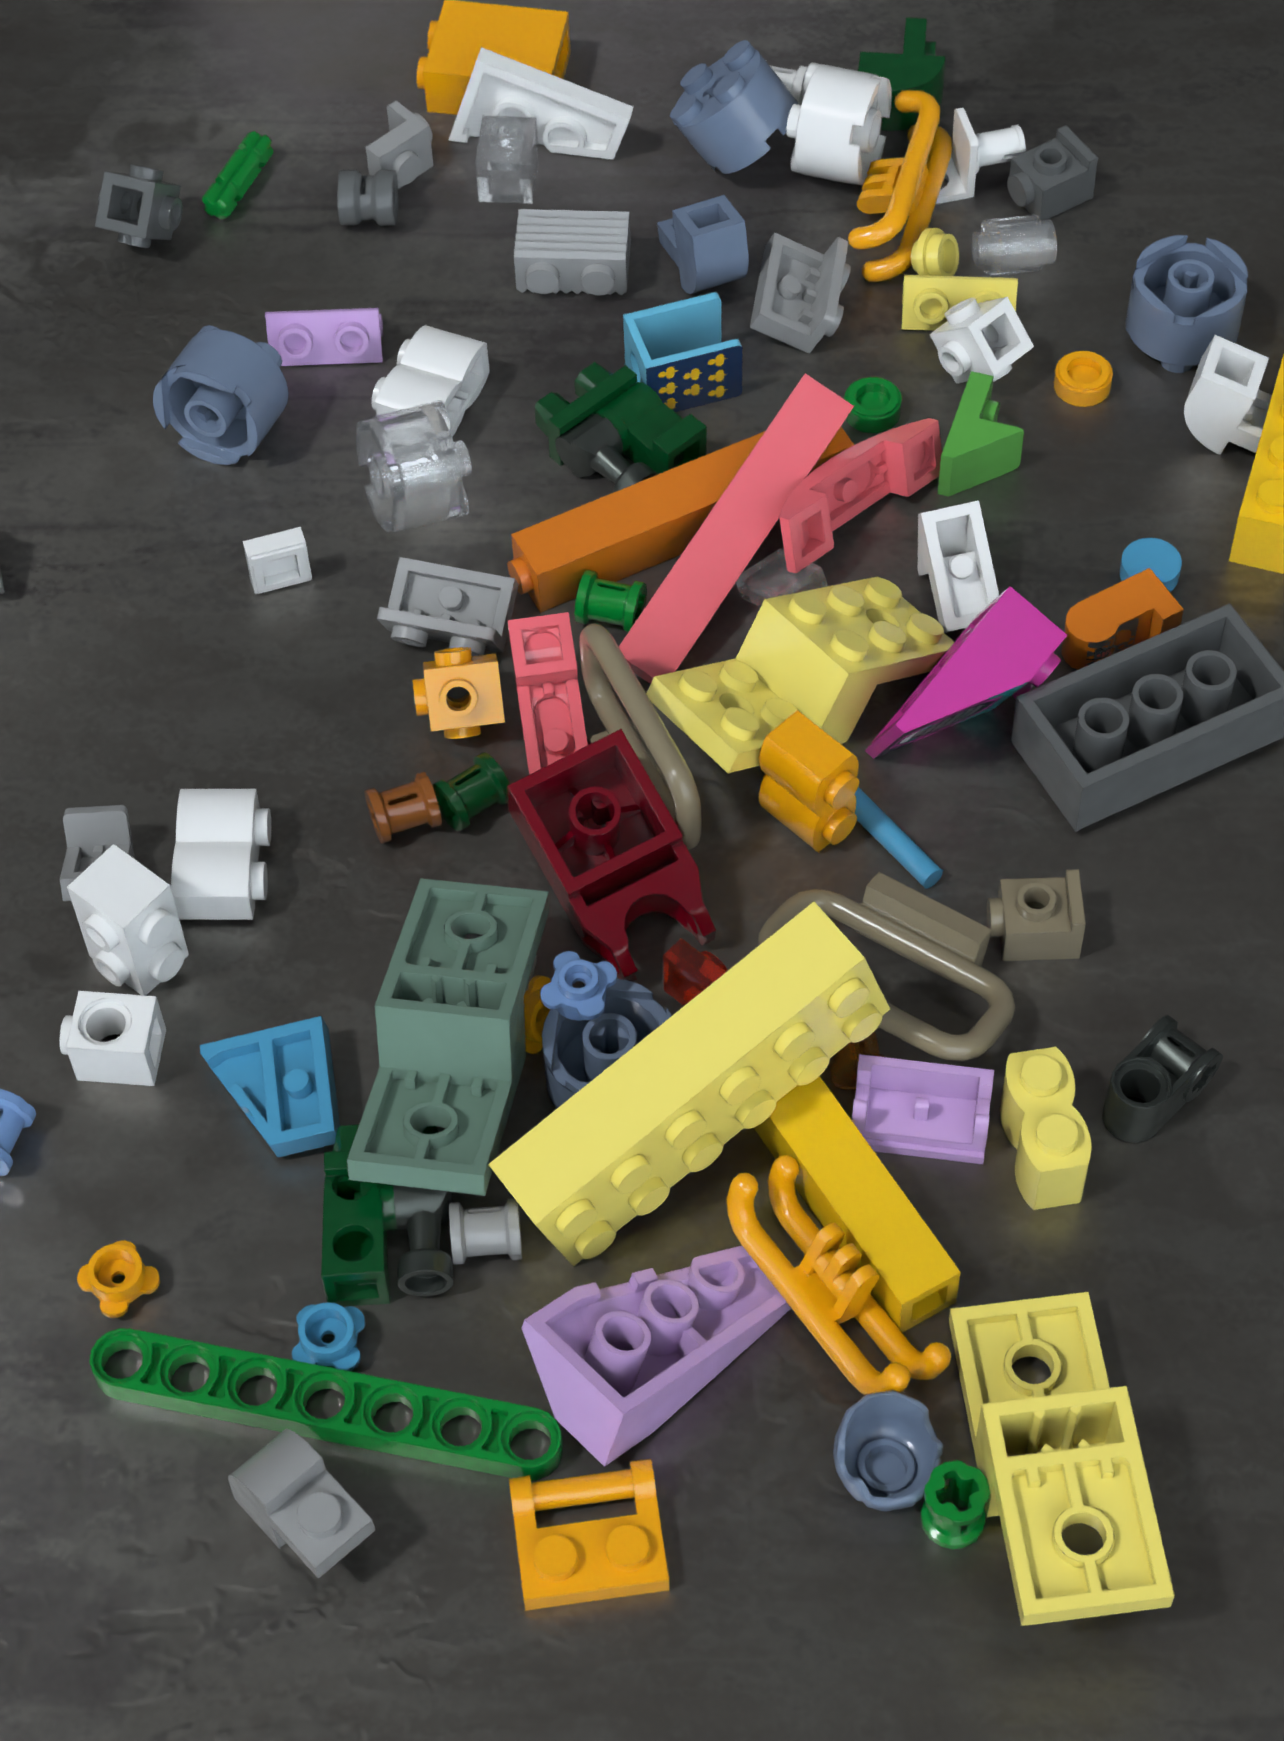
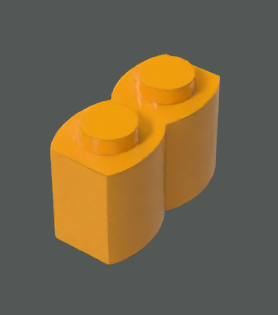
(809, 782)

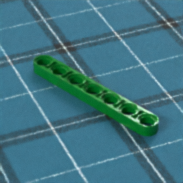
(349, 1427)

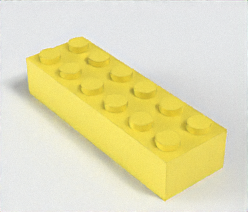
(693, 1085)

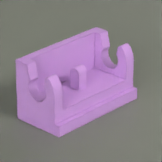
(923, 1108)

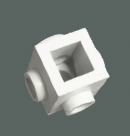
(980, 339)

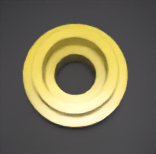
(935, 253)

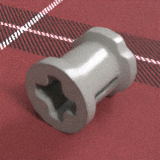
(485, 1231)

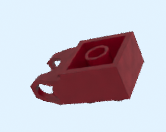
(613, 871)

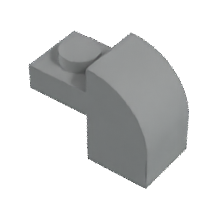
(300, 1502)

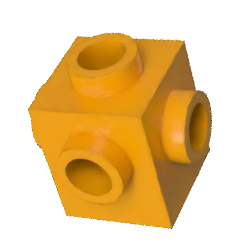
(460, 669)

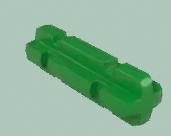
(237, 175)

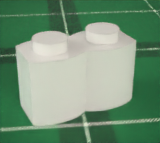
(432, 369)
(218, 854)

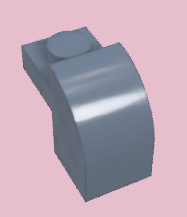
(706, 243)

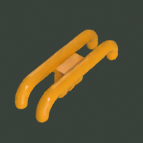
(904, 188)
(825, 1287)

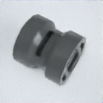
(368, 197)

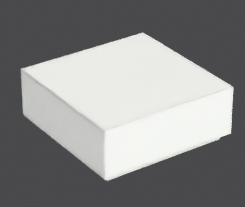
(277, 560)

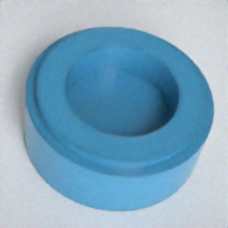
(1152, 554)

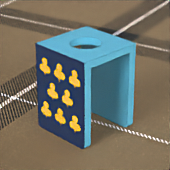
(682, 353)

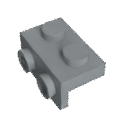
(800, 292)
(449, 606)

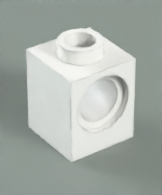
(125, 1060)

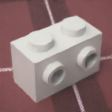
(128, 921)

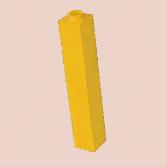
(852, 1187)

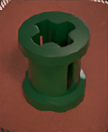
(471, 791)

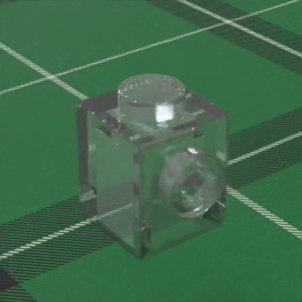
(507, 159)

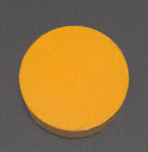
(1083, 378)

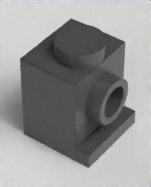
(1053, 175)

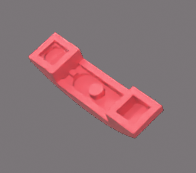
(852, 481)
(547, 690)

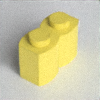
(1045, 1128)

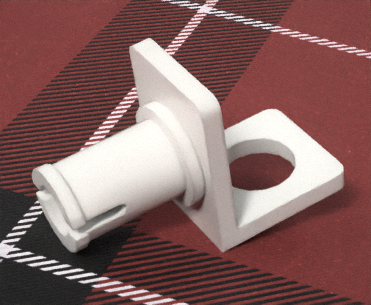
(974, 151)

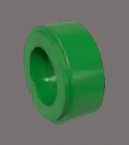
(875, 405)

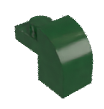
(912, 70)

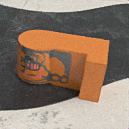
(1119, 619)

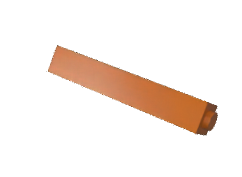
(629, 527)

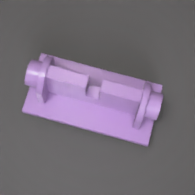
(326, 336)

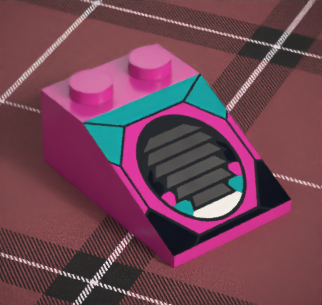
(994, 658)

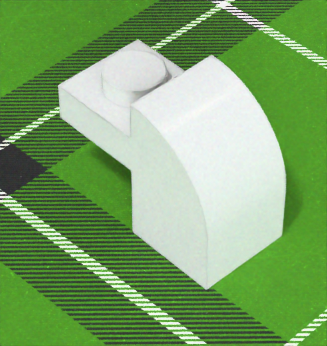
(1226, 397)

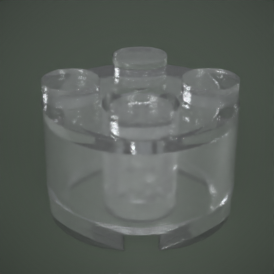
(413, 467)

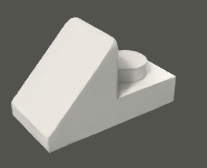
(958, 563)

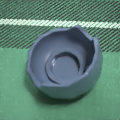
(886, 1450)

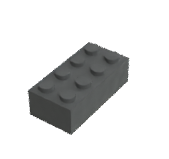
(1151, 716)

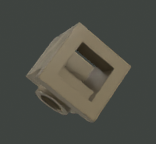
(1038, 917)

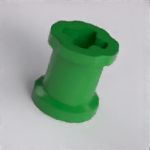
(609, 601)
(942, 1520)

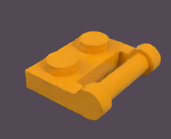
(594, 1556)

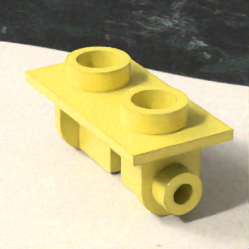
(930, 297)

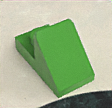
(977, 443)

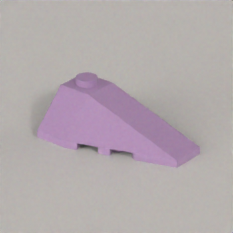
(641, 1349)

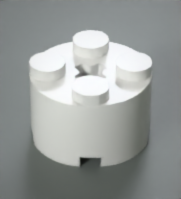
(839, 123)

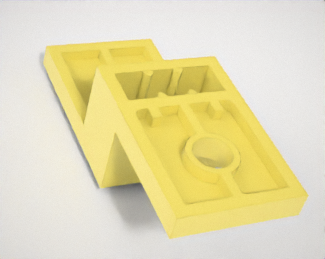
(804, 654)
(1059, 1460)

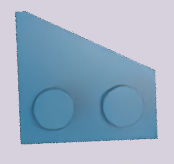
(282, 1083)

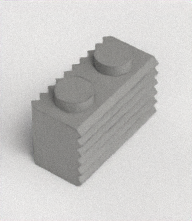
(572, 251)

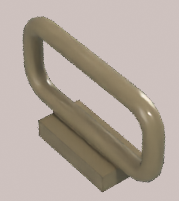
(646, 733)
(929, 937)

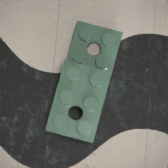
(450, 1037)

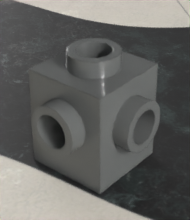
(139, 206)

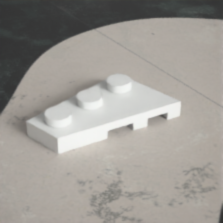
(566, 114)

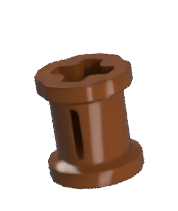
(403, 807)

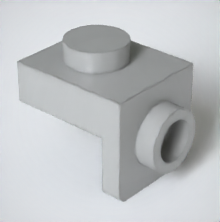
(404, 147)
(89, 834)

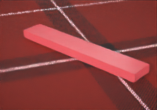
(734, 530)

